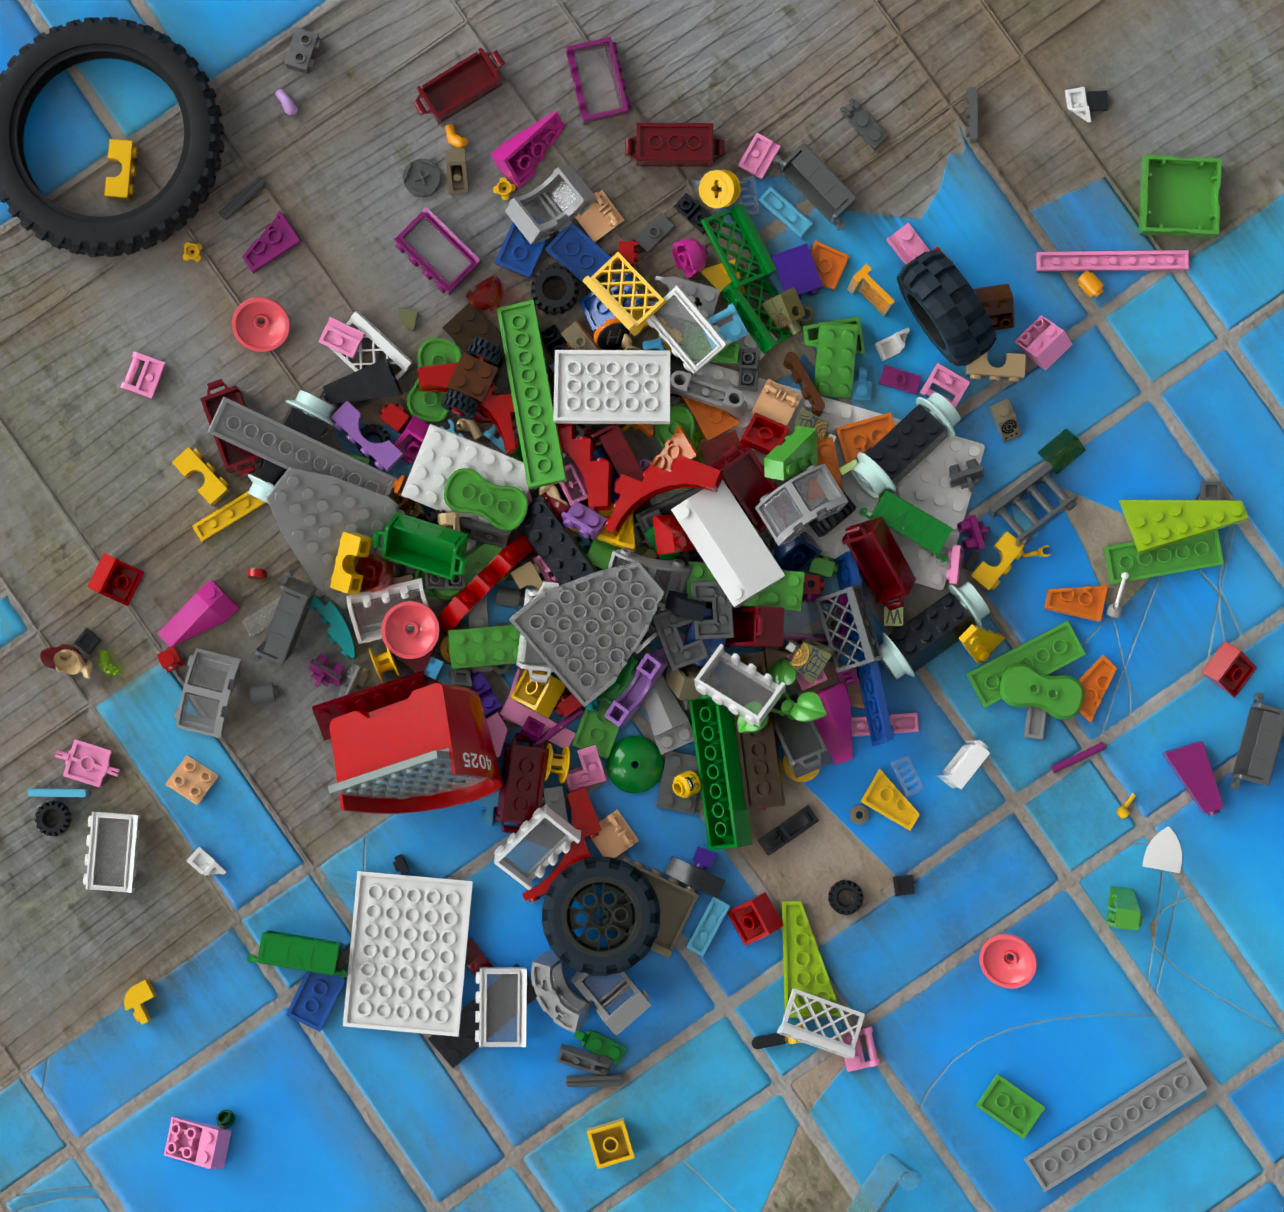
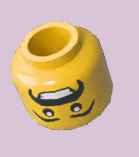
(686, 784)

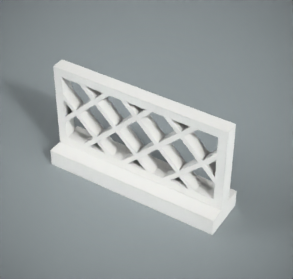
(381, 341)
(817, 1040)

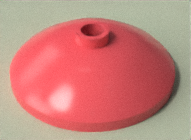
(256, 334)
(405, 643)
(1002, 968)

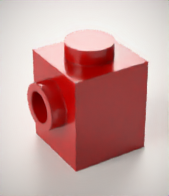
(394, 416)

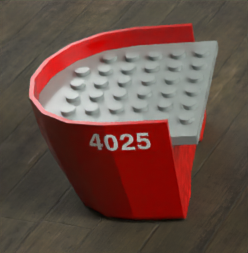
(415, 754)

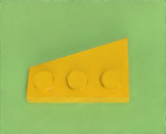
(980, 642)
(889, 801)

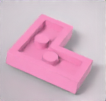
(956, 558)
(589, 773)

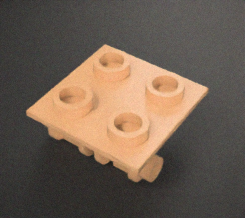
(600, 217)
(776, 402)
(192, 780)
(615, 835)

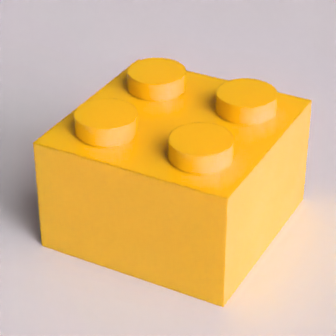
(610, 1143)

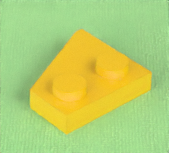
(719, 277)

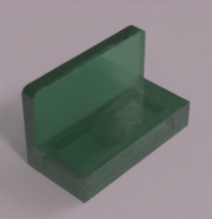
(1062, 450)

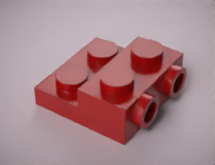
(764, 434)

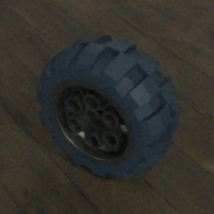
(946, 308)
(641, 914)

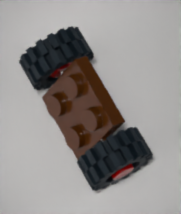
(472, 378)

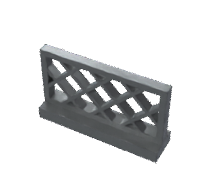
(861, 620)

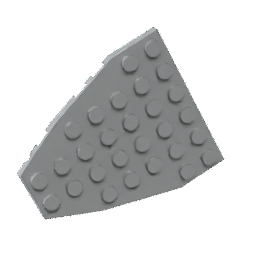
(314, 514)
(591, 626)

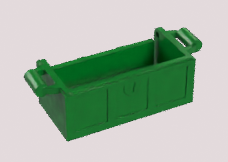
(911, 523)
(423, 546)
(299, 953)

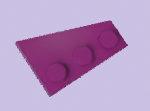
(272, 244)

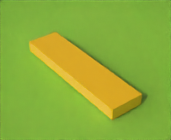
(226, 516)

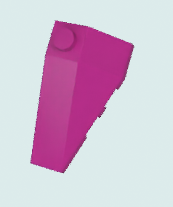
(525, 150)
(411, 439)
(203, 611)
(836, 726)

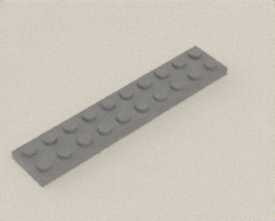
(291, 448)
(1115, 1123)

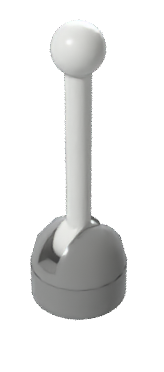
(1115, 609)

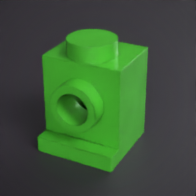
(823, 567)

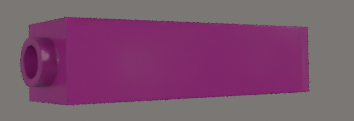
(1196, 775)

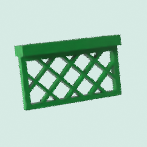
(750, 241)
(751, 317)

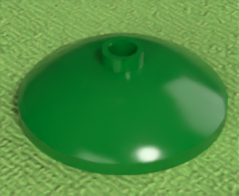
(640, 750)

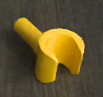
(1039, 552)
(1122, 811)

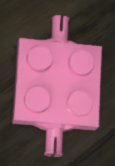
(87, 763)

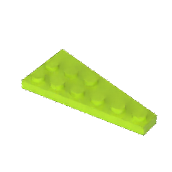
(1170, 521)
(803, 963)

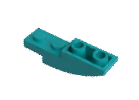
(339, 631)

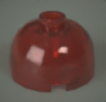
(486, 294)
(376, 573)

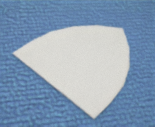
(1164, 852)

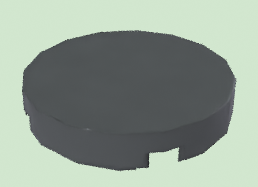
(422, 177)

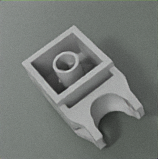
(704, 294)

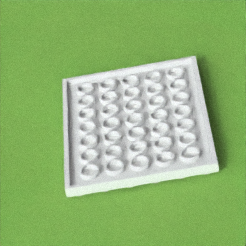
(408, 953)

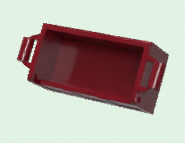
(460, 86)
(674, 145)
(618, 450)
(233, 457)
(745, 480)
(880, 561)
(757, 627)
(522, 783)

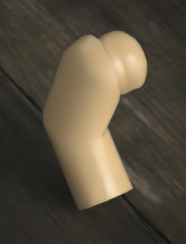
(470, 426)

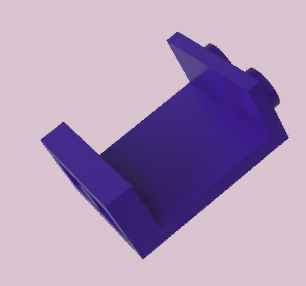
(798, 270)

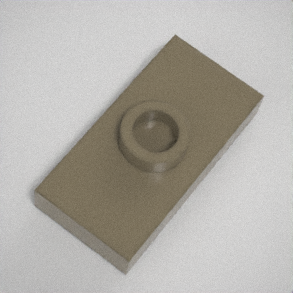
(577, 338)

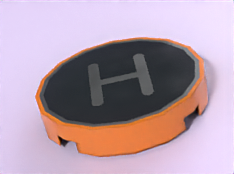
(610, 335)

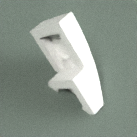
(1077, 103)
(892, 345)
(205, 863)

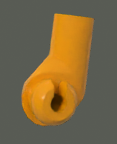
(454, 139)

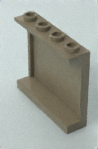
(674, 905)

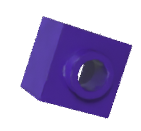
(703, 858)

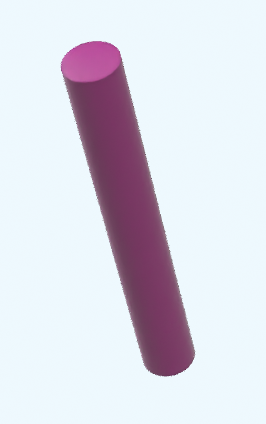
(558, 727)
(1078, 757)

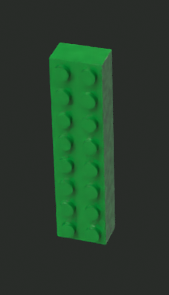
(720, 775)

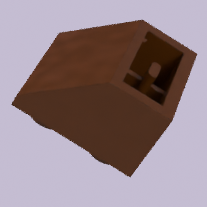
(998, 305)

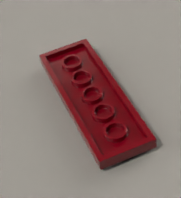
(367, 700)

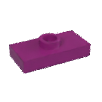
(899, 380)

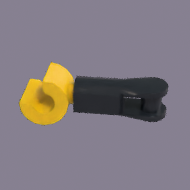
(772, 1040)

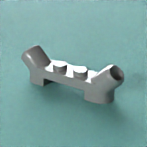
(725, 399)

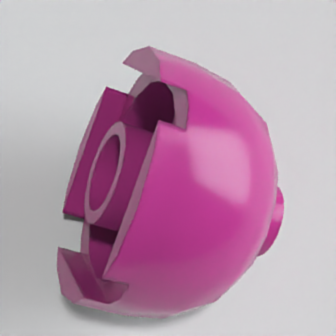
(690, 256)

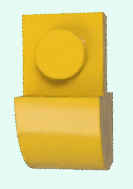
(136, 996)

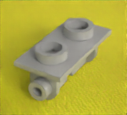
(354, 676)

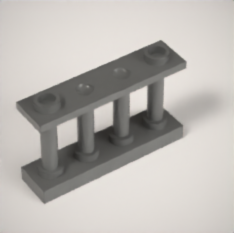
(1029, 486)

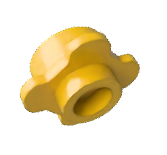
(499, 188)
(188, 247)

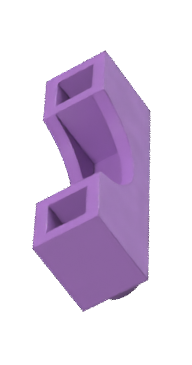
(384, 453)
(629, 701)

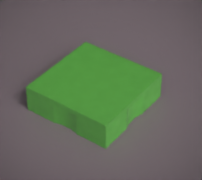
(1180, 196)

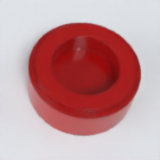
(257, 573)

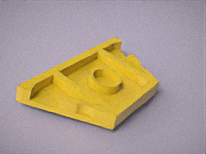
(625, 537)

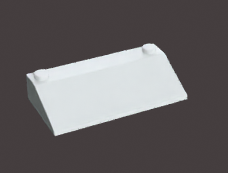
(728, 544)

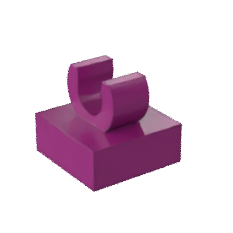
(849, 677)
(532, 729)

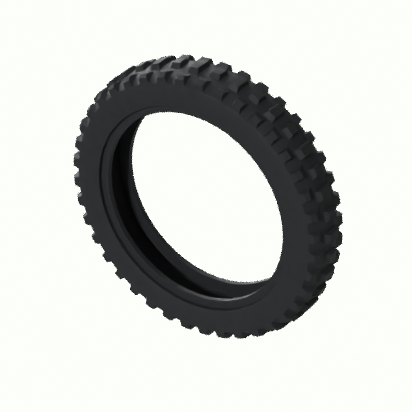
(199, 157)

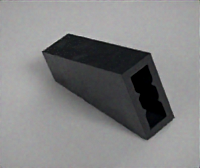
(365, 384)

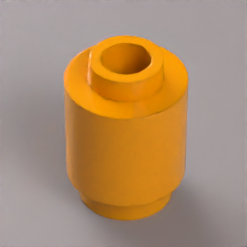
(1091, 284)

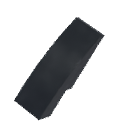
(788, 830)
(694, 876)

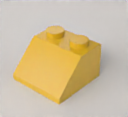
(538, 695)

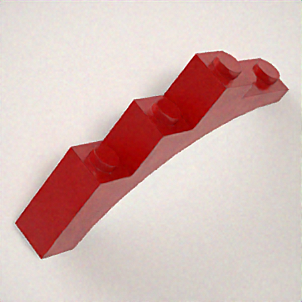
(497, 407)
(596, 473)
(633, 493)
(484, 582)
(582, 819)

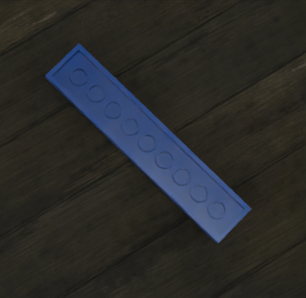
(869, 674)

